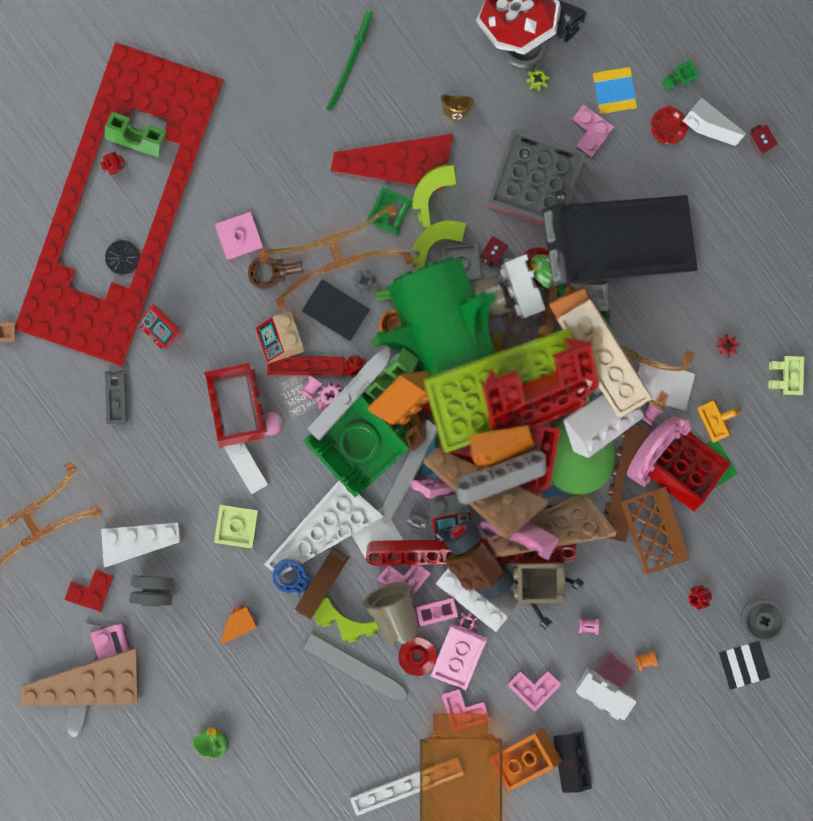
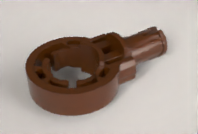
(285, 269)

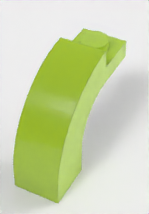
(437, 177)
(438, 232)

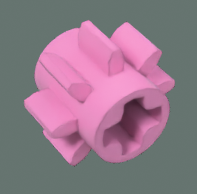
(468, 618)

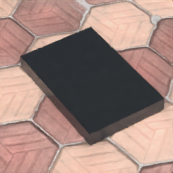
(335, 310)

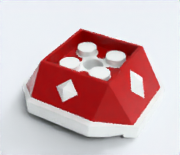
(519, 23)

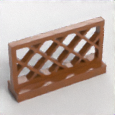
(547, 316)
(670, 526)

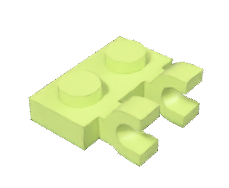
(792, 375)

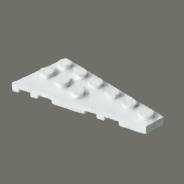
(327, 524)

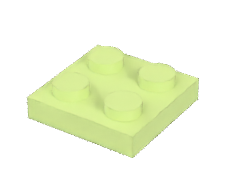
(236, 526)

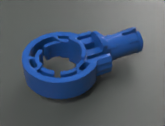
(293, 586)

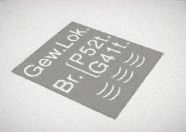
(295, 401)

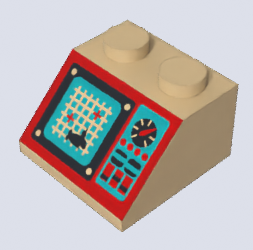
(279, 337)

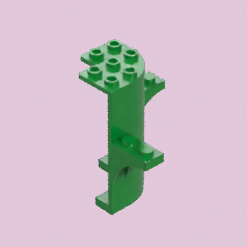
(439, 317)

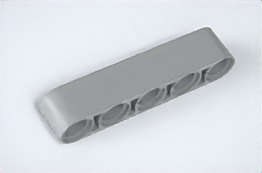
(501, 477)

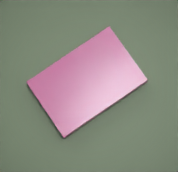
(458, 657)

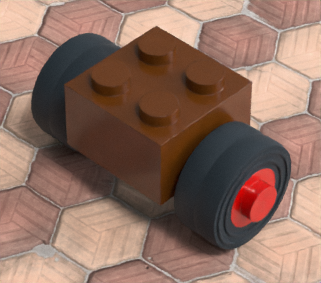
(474, 563)

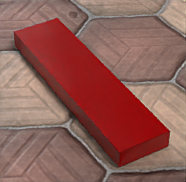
(307, 366)

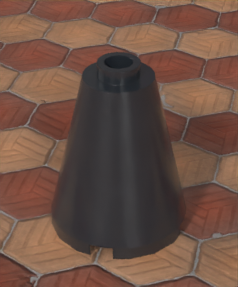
(569, 20)

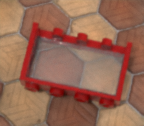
(235, 405)

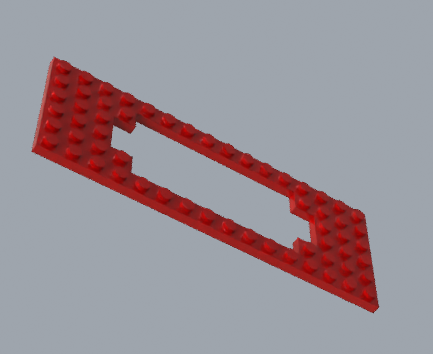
(74, 317)

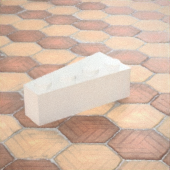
(130, 542)

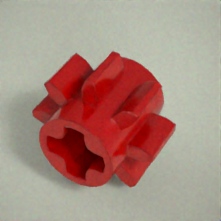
(112, 163)
(729, 341)
(354, 365)
(700, 597)

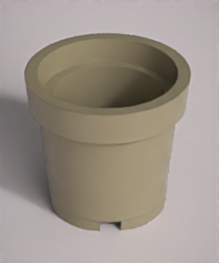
(490, 285)
(393, 612)

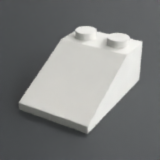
(675, 383)

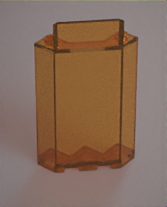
(460, 770)

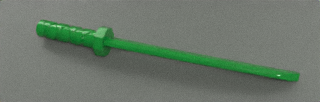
(359, 39)

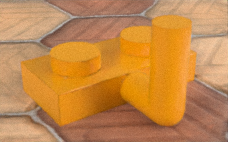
(716, 420)

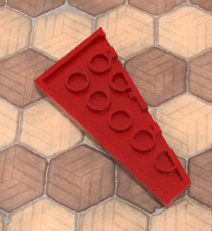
(395, 162)

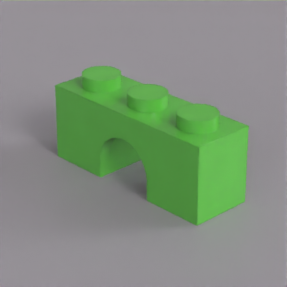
(122, 132)
(400, 364)

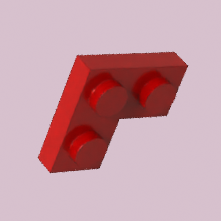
(92, 596)

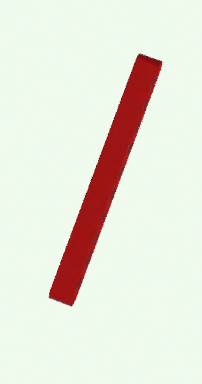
(424, 556)

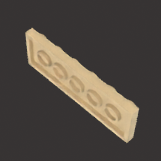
(613, 368)

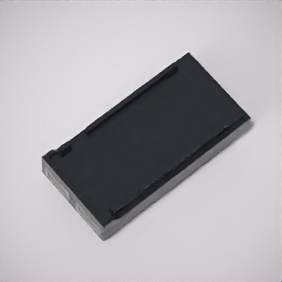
(619, 240)

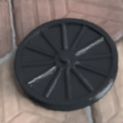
(122, 257)

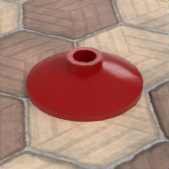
(424, 664)

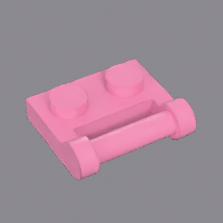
(104, 643)

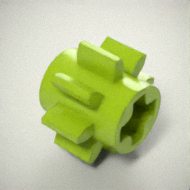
(538, 85)

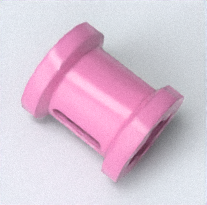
(310, 387)
(651, 414)
(588, 625)

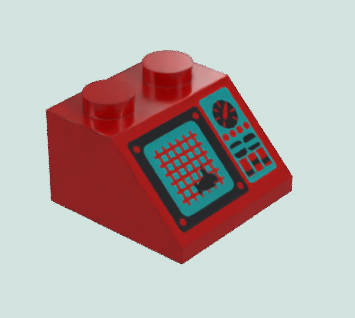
(160, 326)

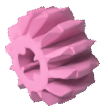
(328, 394)

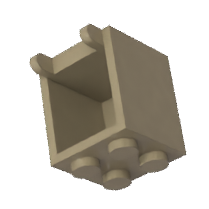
(546, 582)

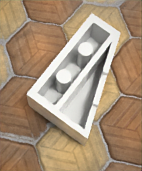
(522, 287)
(605, 694)

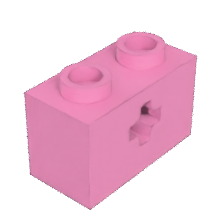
(436, 611)

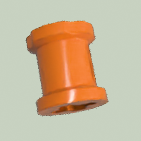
(646, 660)

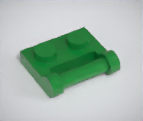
(385, 198)

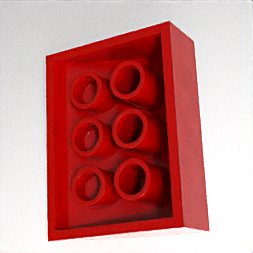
(689, 470)

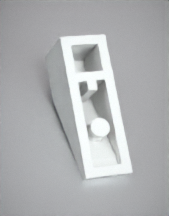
(712, 123)
(246, 467)

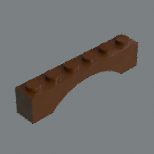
(632, 441)

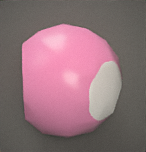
(273, 422)

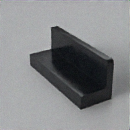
(574, 766)

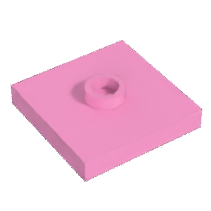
(239, 236)

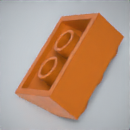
(401, 399)

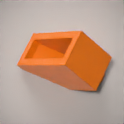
(238, 624)

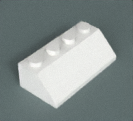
(597, 425)
(491, 612)

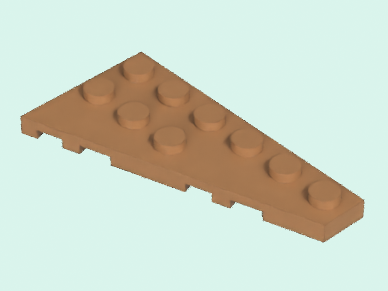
(504, 510)
(570, 521)
(94, 683)

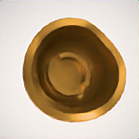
(456, 106)

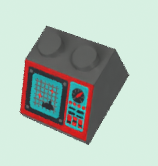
(448, 512)

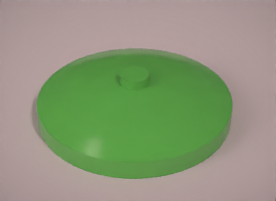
(578, 473)

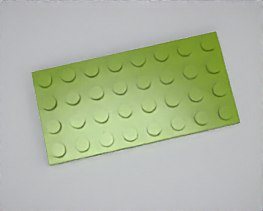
(458, 394)

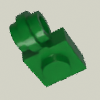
(684, 73)

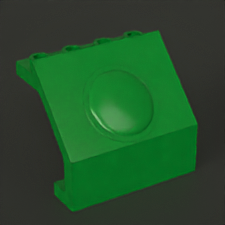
(359, 446)

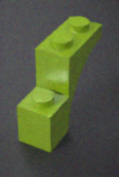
(348, 628)

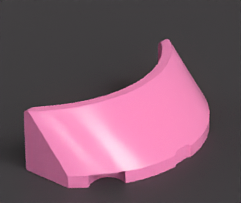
(655, 446)
(528, 535)

